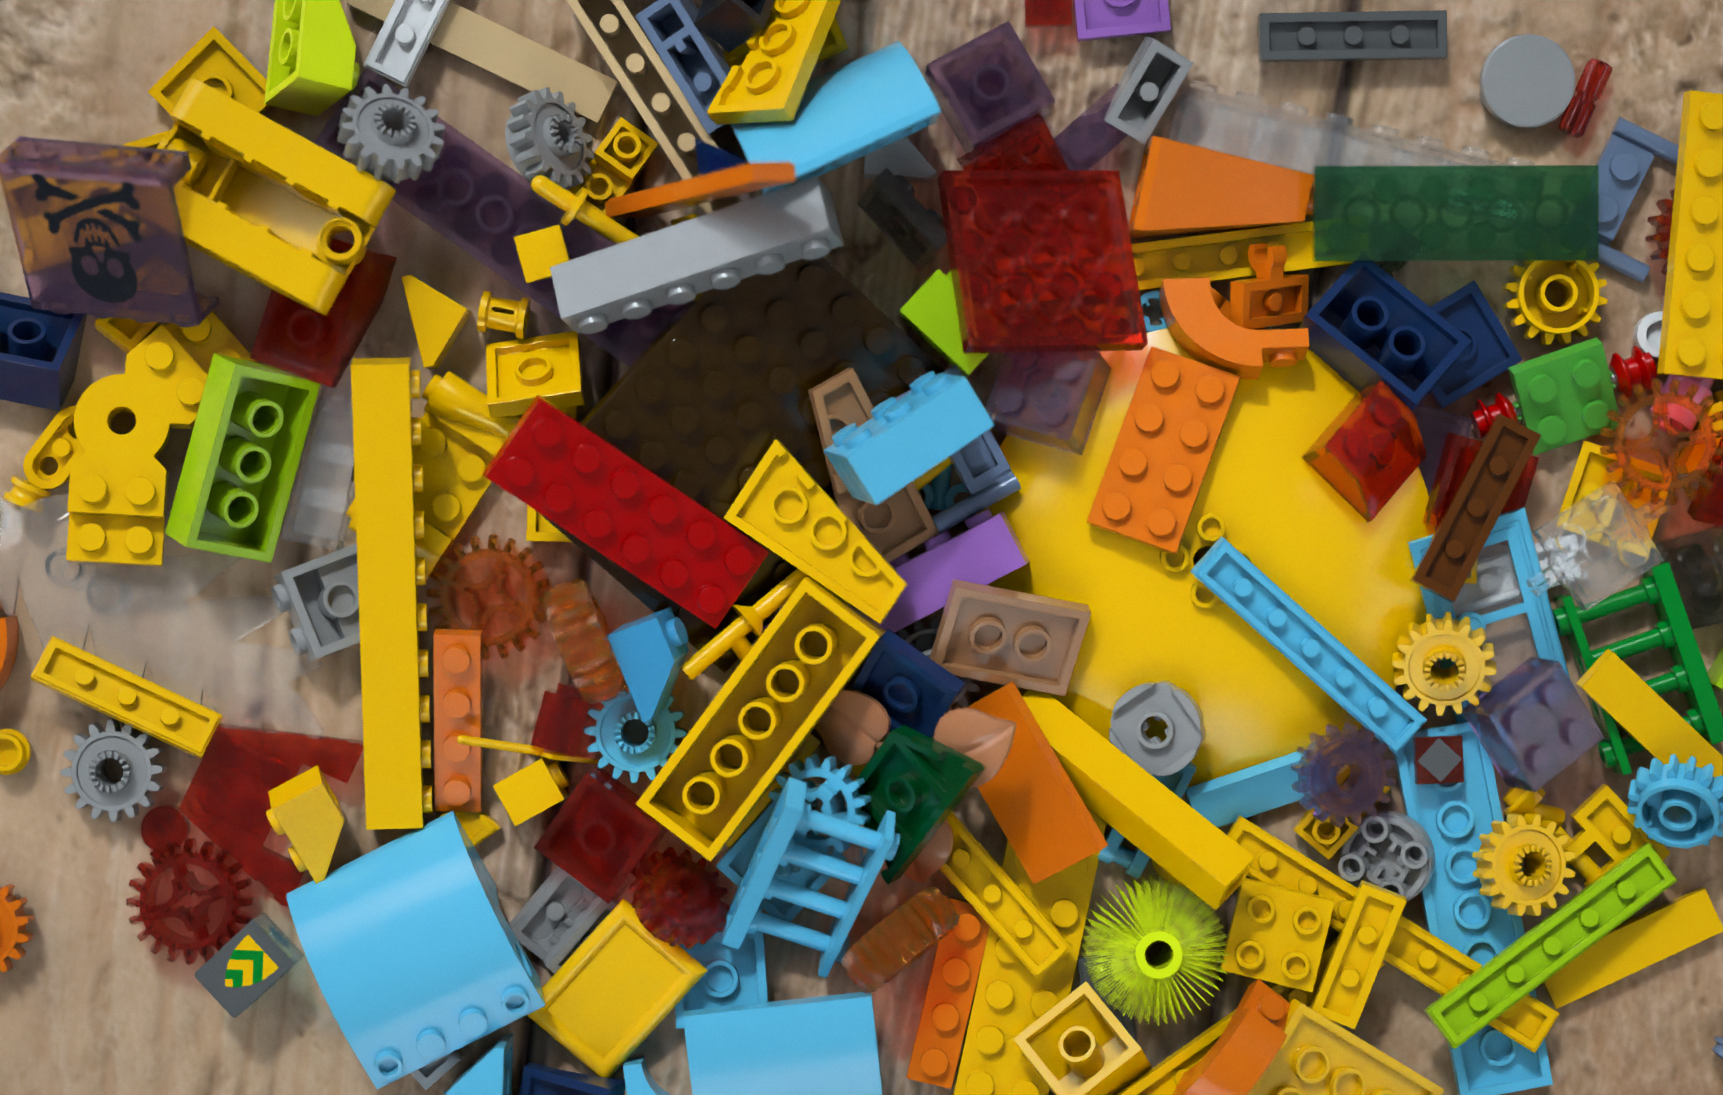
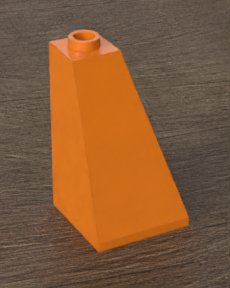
(1212, 191)

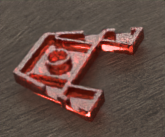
(232, 789)

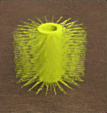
(1160, 968)

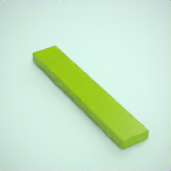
(1550, 945)

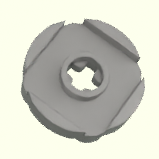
(1164, 702)

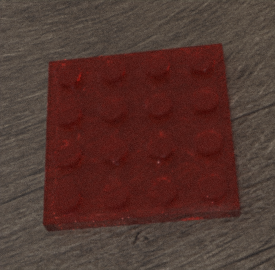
(1041, 261)

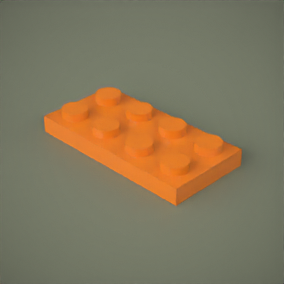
(1163, 450)

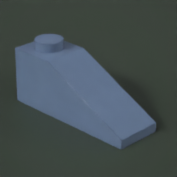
(687, 53)

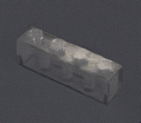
(324, 473)

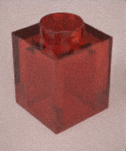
(562, 720)

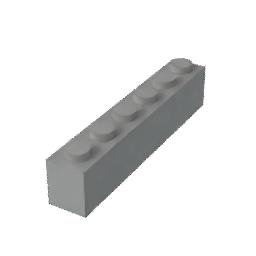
(697, 256)

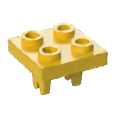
(1277, 934)

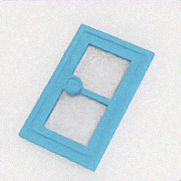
(1501, 600)

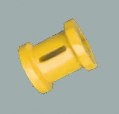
(503, 314)

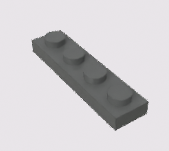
(1352, 36)

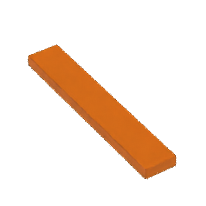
(701, 189)

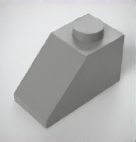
(1147, 89)

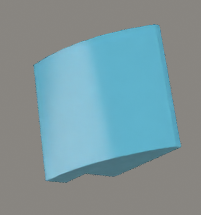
(845, 115)
(785, 1047)

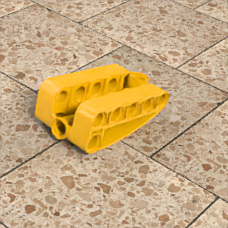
(269, 198)

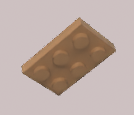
(1010, 637)

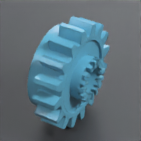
(628, 755)
(1677, 802)

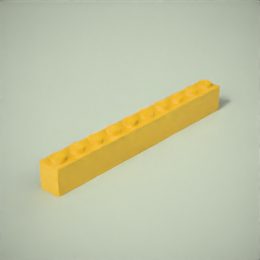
(389, 592)

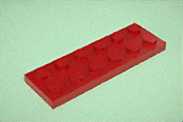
(625, 511)

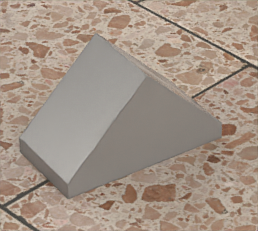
(900, 158)

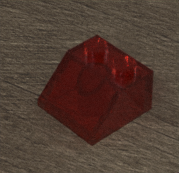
(1369, 449)

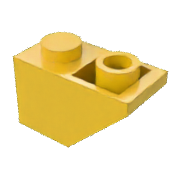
(310, 818)

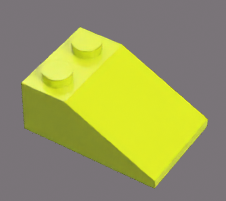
(310, 56)

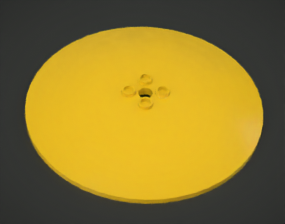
(1263, 498)

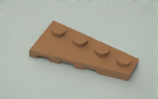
(899, 520)

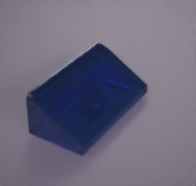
(715, 159)

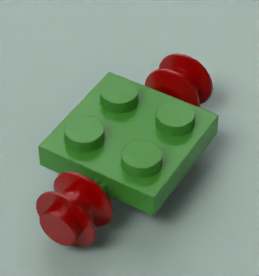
(1567, 393)

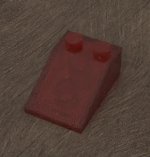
(318, 344)

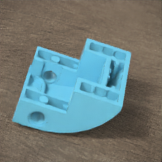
(414, 950)

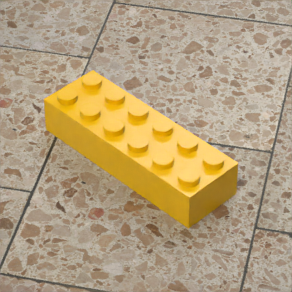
(760, 717)

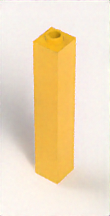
(1142, 806)

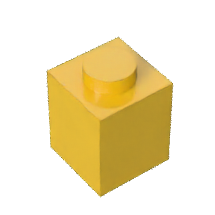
(532, 789)

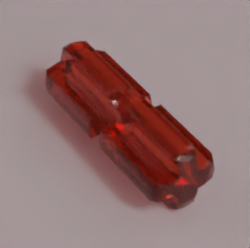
(1588, 91)

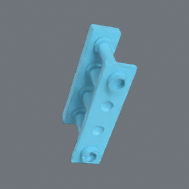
(779, 848)

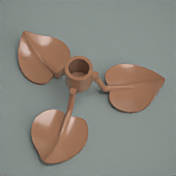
(859, 722)

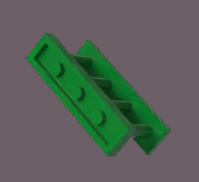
(1670, 632)

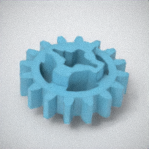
(831, 794)

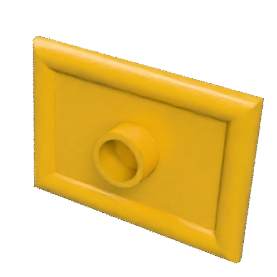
(615, 991)

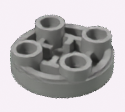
(1527, 81)
(1389, 853)

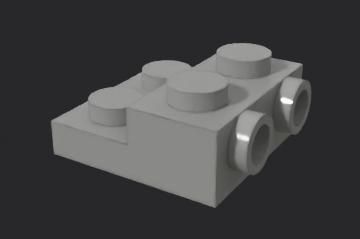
(321, 603)

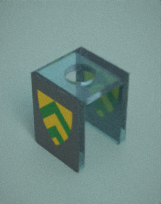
(248, 965)

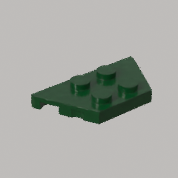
(918, 783)

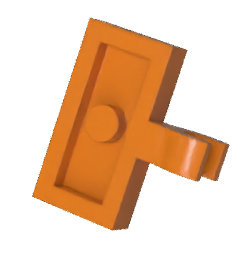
(1272, 296)

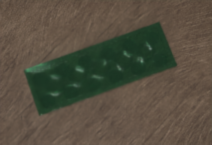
(1455, 213)

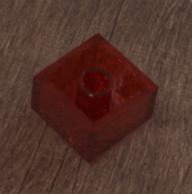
(601, 835)

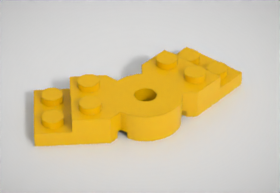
(118, 483)

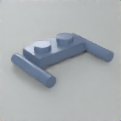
(1621, 172)
(982, 473)

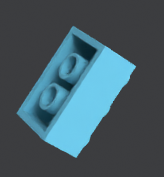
(907, 436)

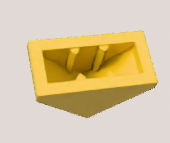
(435, 320)

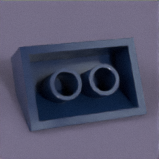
(1381, 331)
(37, 352)

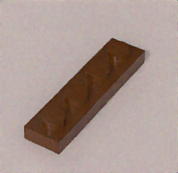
(1475, 508)

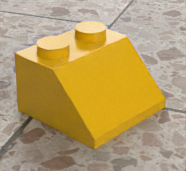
(1082, 1047)

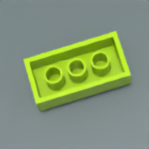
(242, 459)

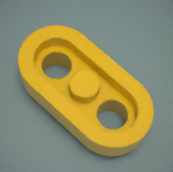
(54, 442)

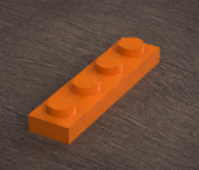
(457, 713)
(948, 999)

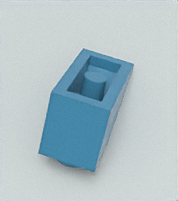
(650, 658)

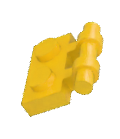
(1611, 827)

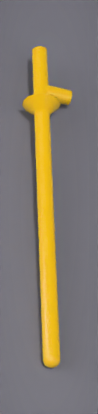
(752, 617)

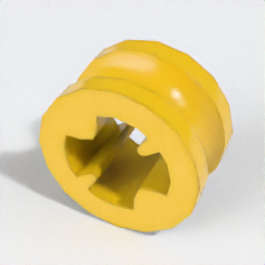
(25, 492)

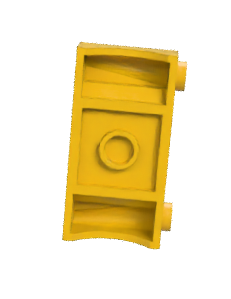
(454, 452)

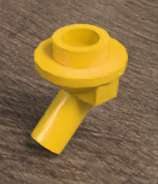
(1525, 801)

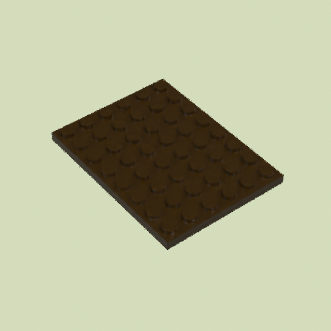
(732, 382)

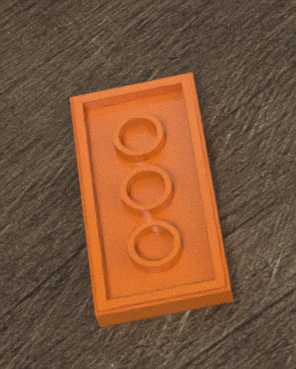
(1035, 795)

